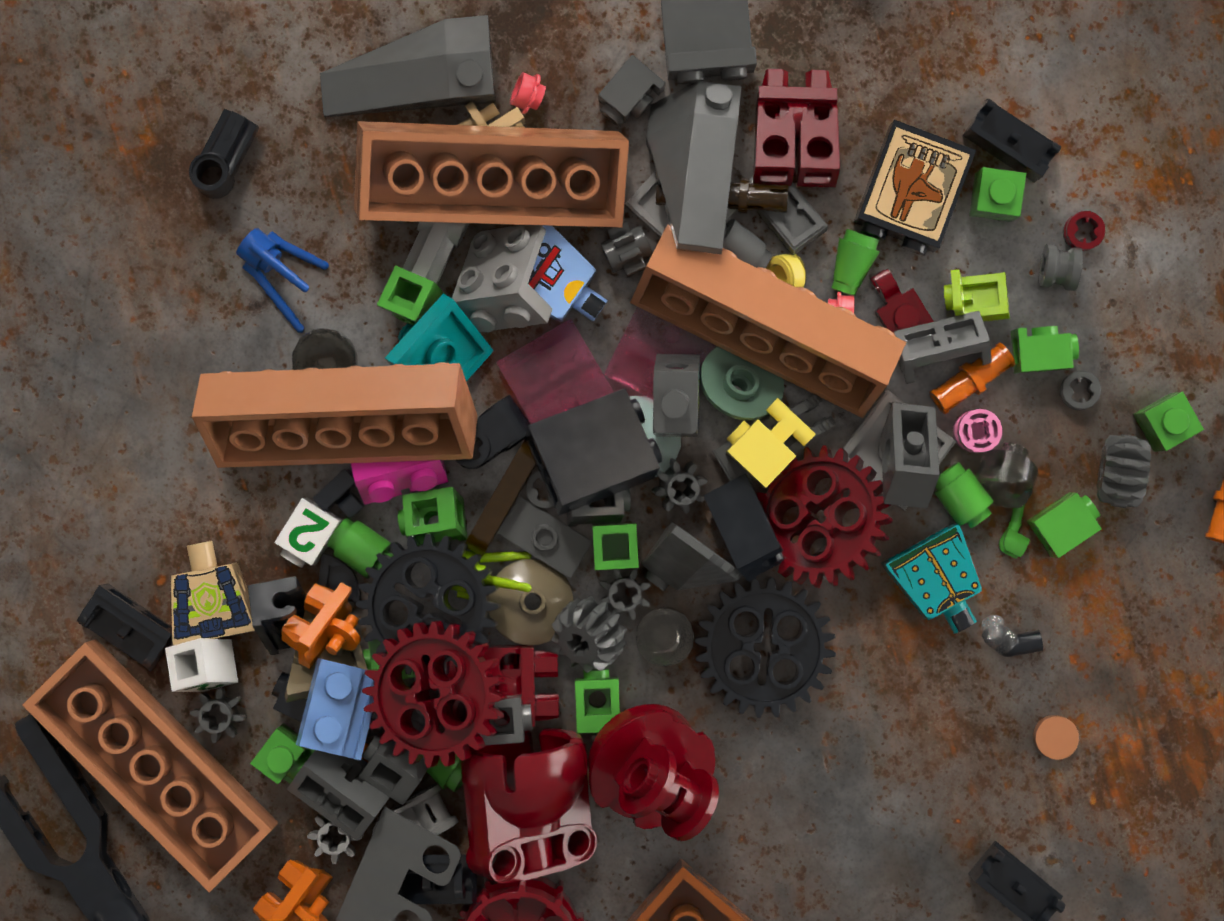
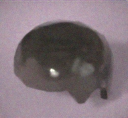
(324, 350)

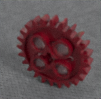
(844, 544)
(471, 685)

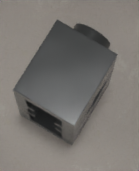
(337, 792)

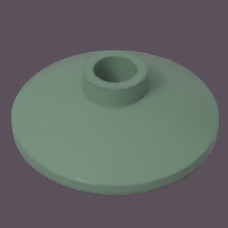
(759, 387)

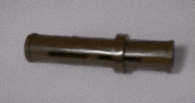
(749, 196)

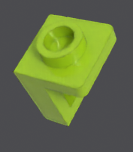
(978, 293)

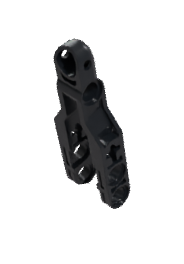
(94, 878)

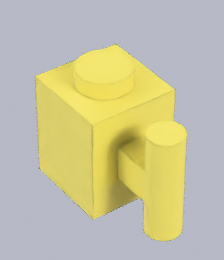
(761, 449)

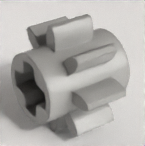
(326, 843)

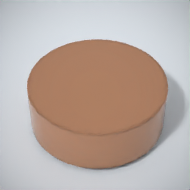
(1056, 737)

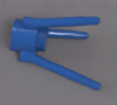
(262, 253)

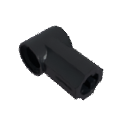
(224, 150)

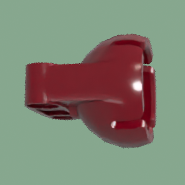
(528, 807)

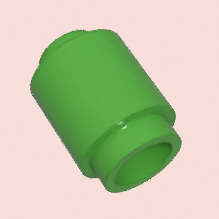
(963, 495)
(358, 546)

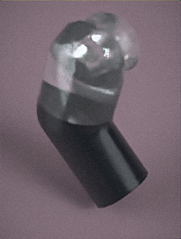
(1006, 641)

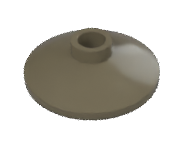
(514, 618)

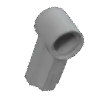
(433, 248)

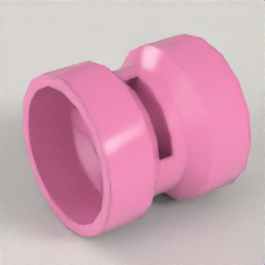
(971, 434)

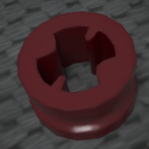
(1096, 234)

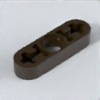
(501, 500)

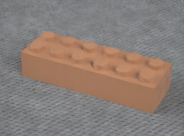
(490, 174)
(770, 323)
(336, 415)
(150, 764)

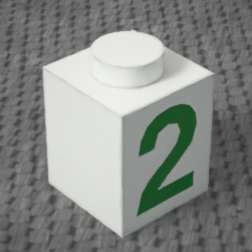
(307, 533)
(201, 665)

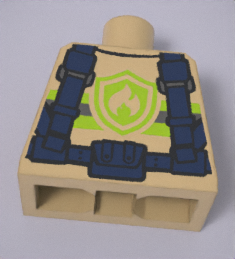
(209, 598)

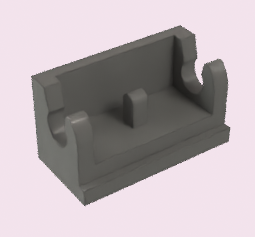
(943, 341)

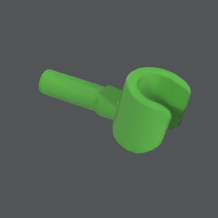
(1011, 541)

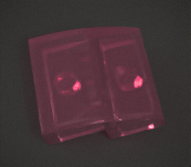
(643, 339)
(554, 373)

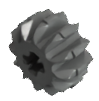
(1124, 471)
(589, 634)

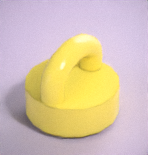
(788, 269)

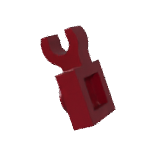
(900, 309)

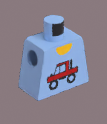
(563, 278)

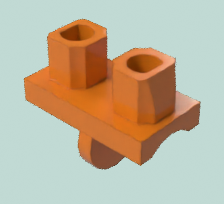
(329, 630)
(303, 900)

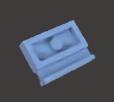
(335, 711)

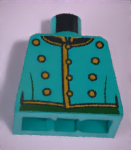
(938, 576)

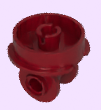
(655, 771)

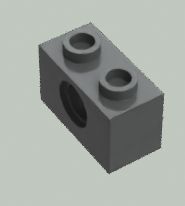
(909, 455)

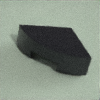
(334, 572)

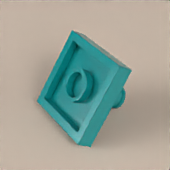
(441, 336)

